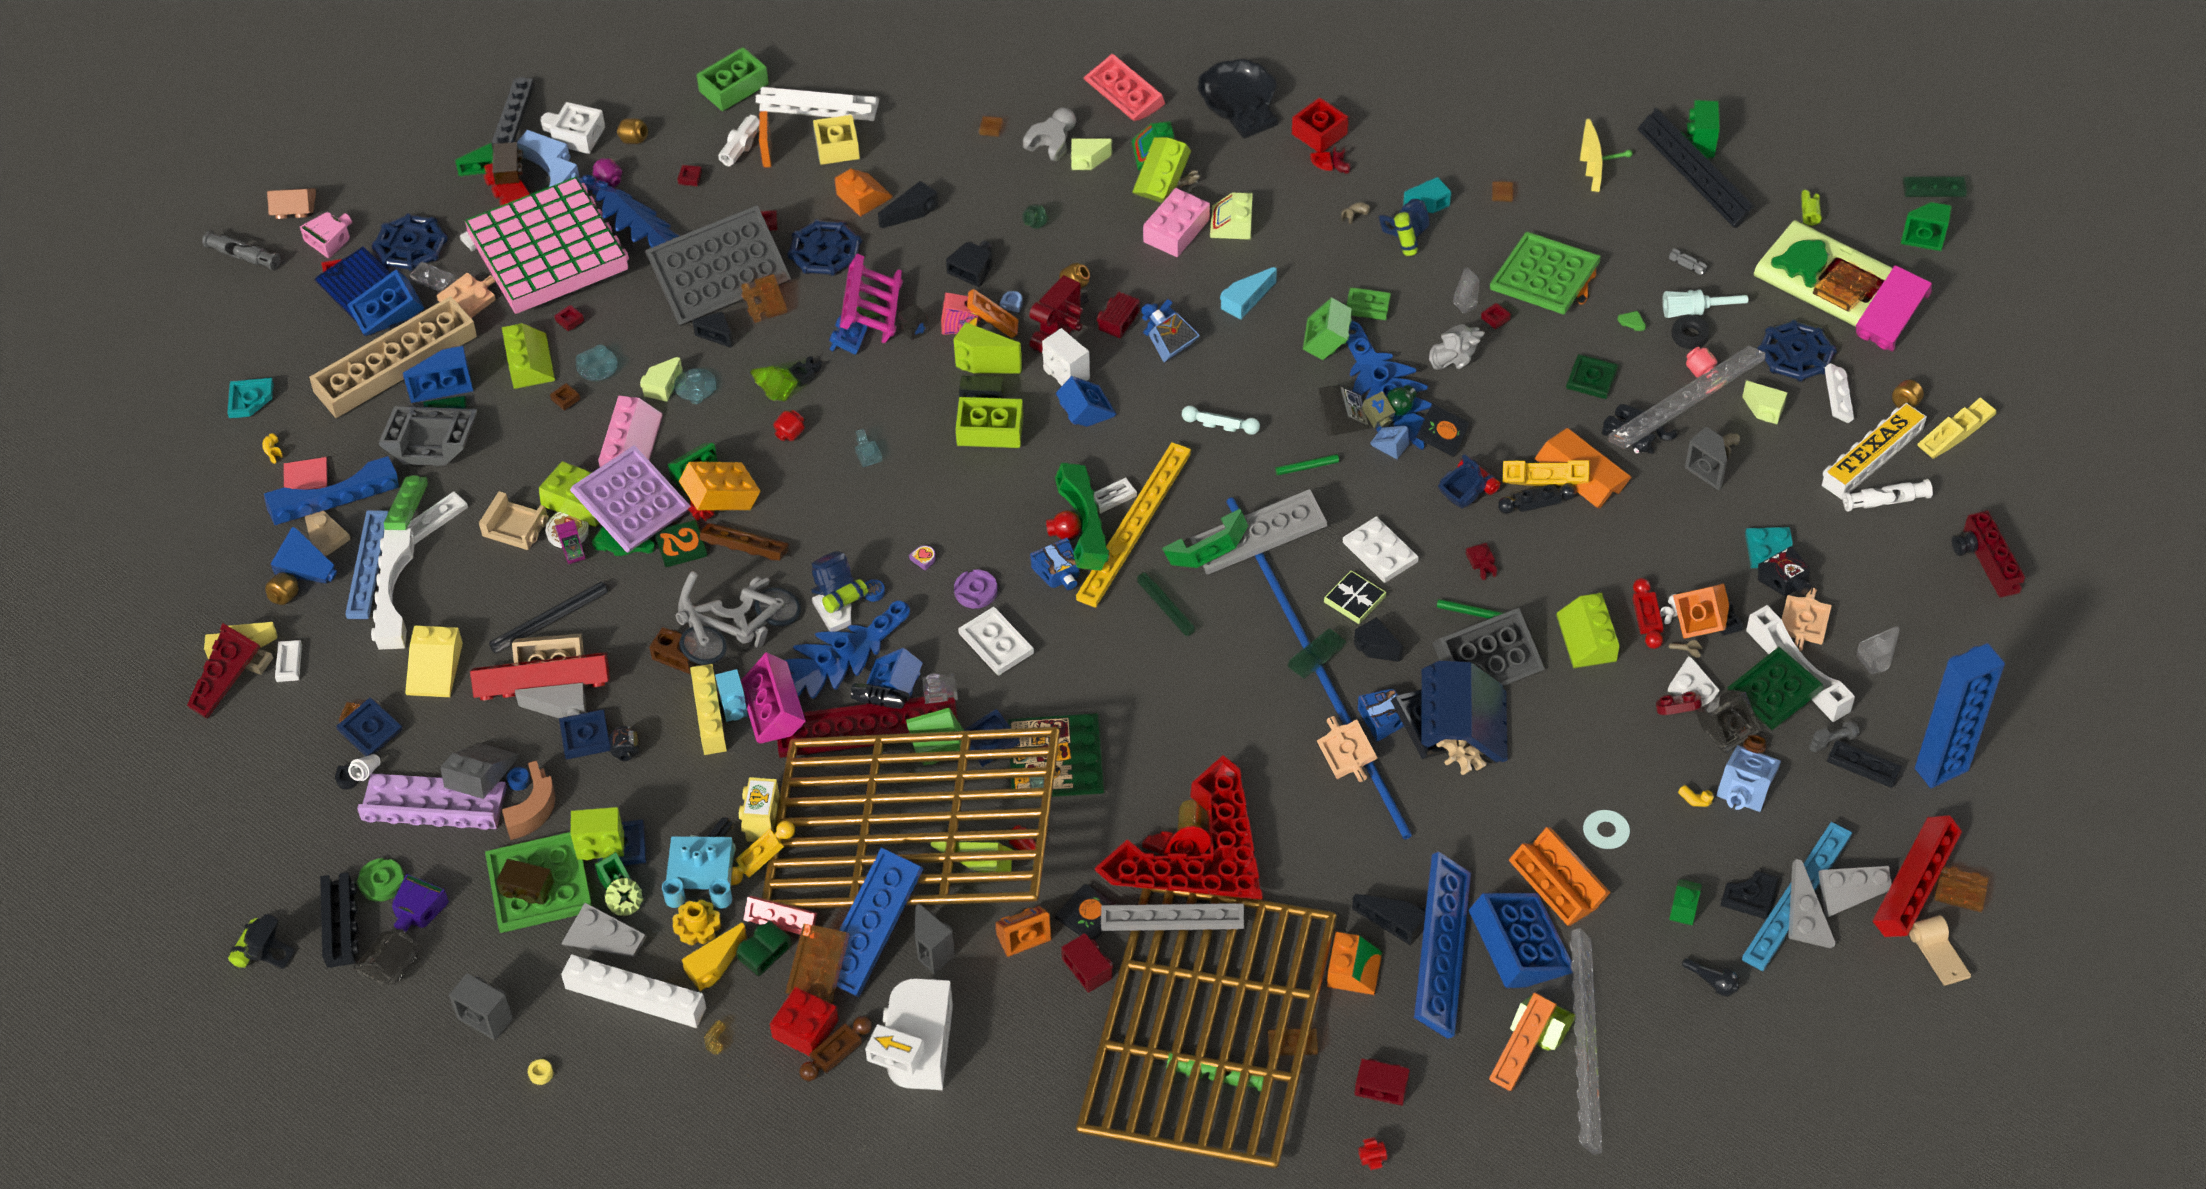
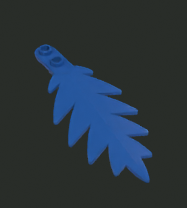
(629, 213)
(1381, 375)
(845, 648)

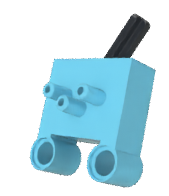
(701, 865)

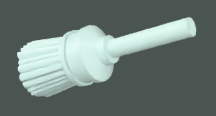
(1694, 302)

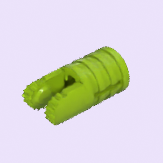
(1810, 208)

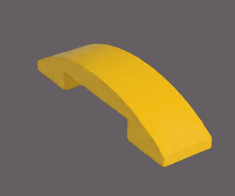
(1545, 473)

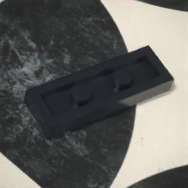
(1864, 763)

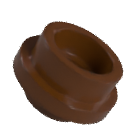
(1755, 744)

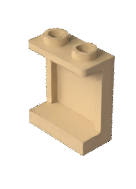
(512, 522)

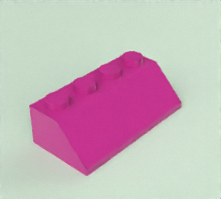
(772, 699)

